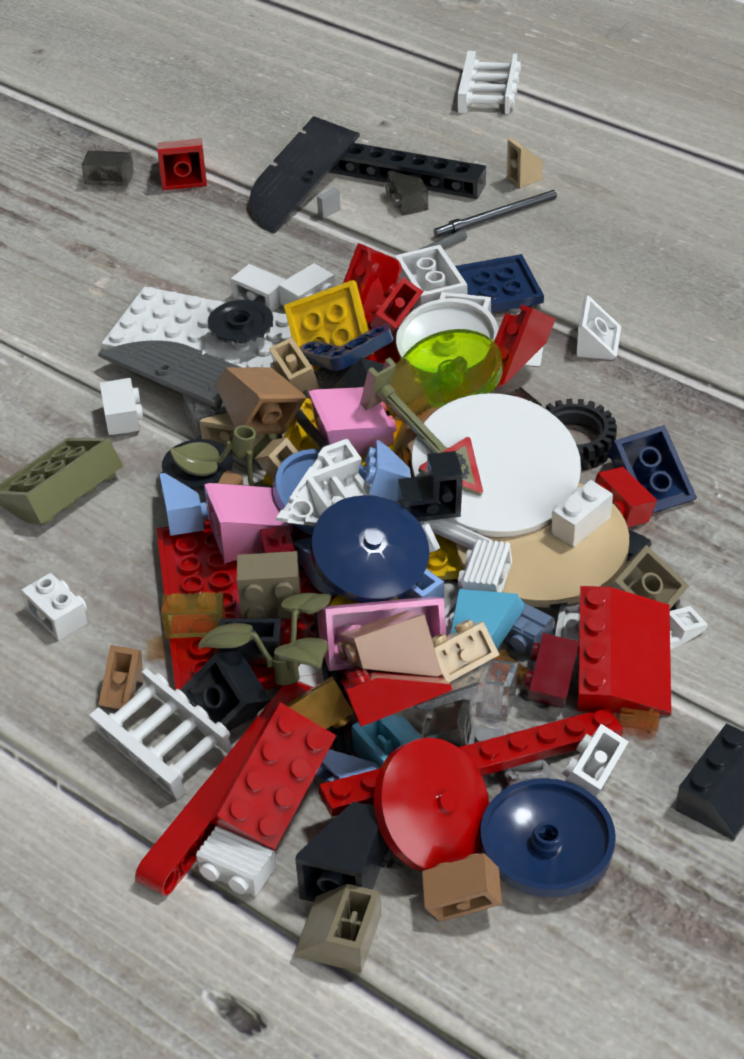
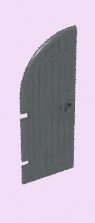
(173, 366)

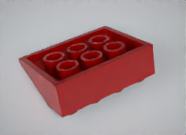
(623, 651)
(384, 693)

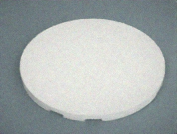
(521, 458)

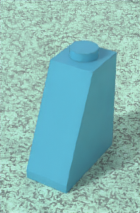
(495, 609)

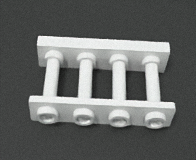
(472, 75)
(151, 759)

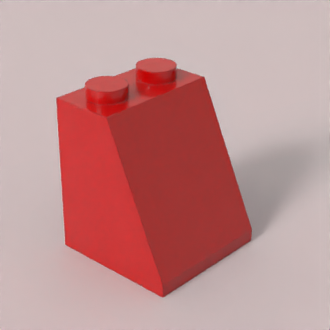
(182, 164)

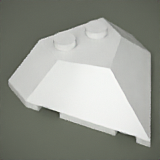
(325, 483)

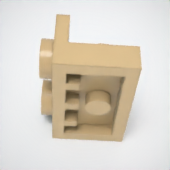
(464, 649)

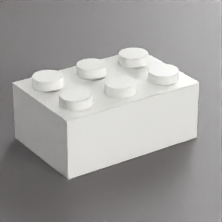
(432, 273)

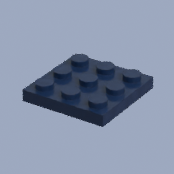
(504, 280)

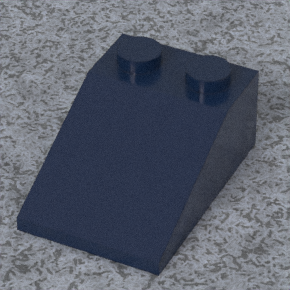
(655, 465)

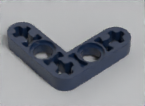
(339, 358)

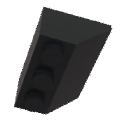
(715, 785)

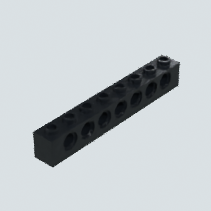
(436, 173)

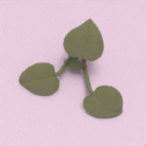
(202, 458)
(286, 657)

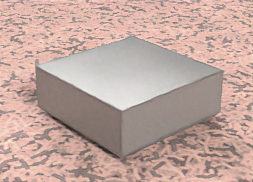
(328, 203)

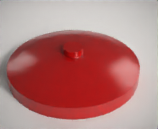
(430, 803)

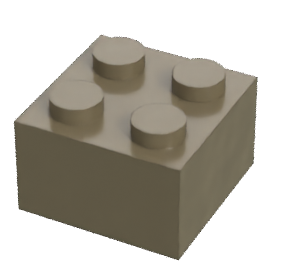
(265, 582)

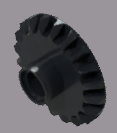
(240, 321)
(193, 481)

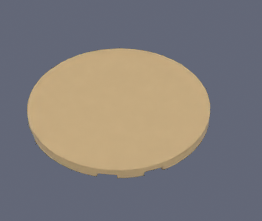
(552, 571)

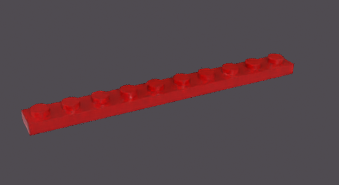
(487, 755)

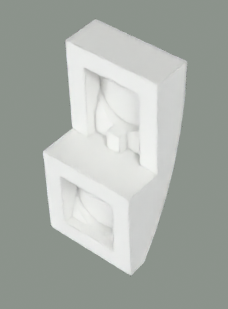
(684, 626)

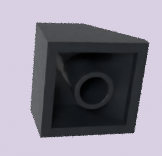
(227, 690)

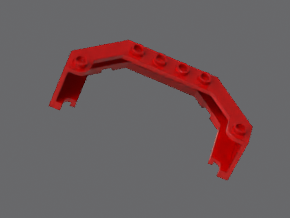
(517, 336)

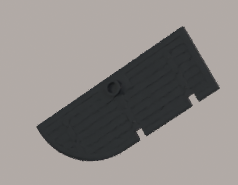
(298, 171)

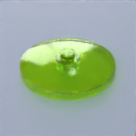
(456, 365)

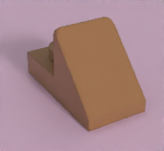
(120, 676)

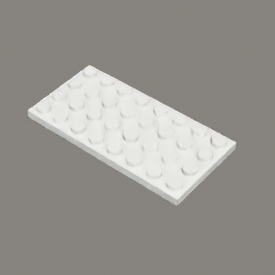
(184, 320)

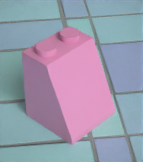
(341, 416)
(238, 516)

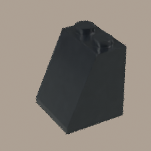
(342, 853)

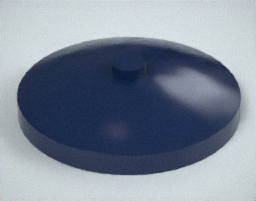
(369, 549)
(548, 837)

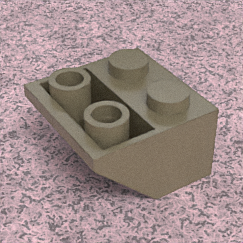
(341, 927)

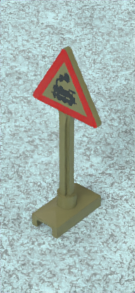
(379, 389)

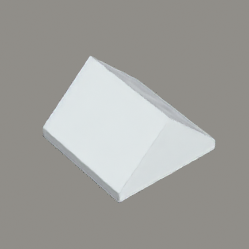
(597, 332)

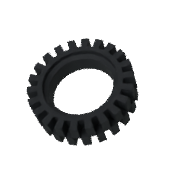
(593, 418)

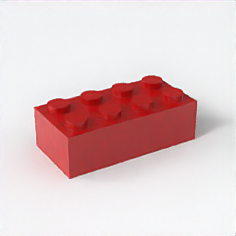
(273, 777)

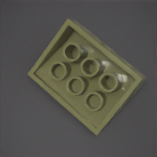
(59, 478)

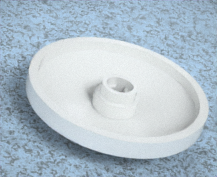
(442, 316)

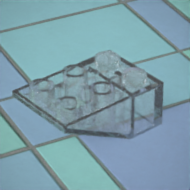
(488, 688)

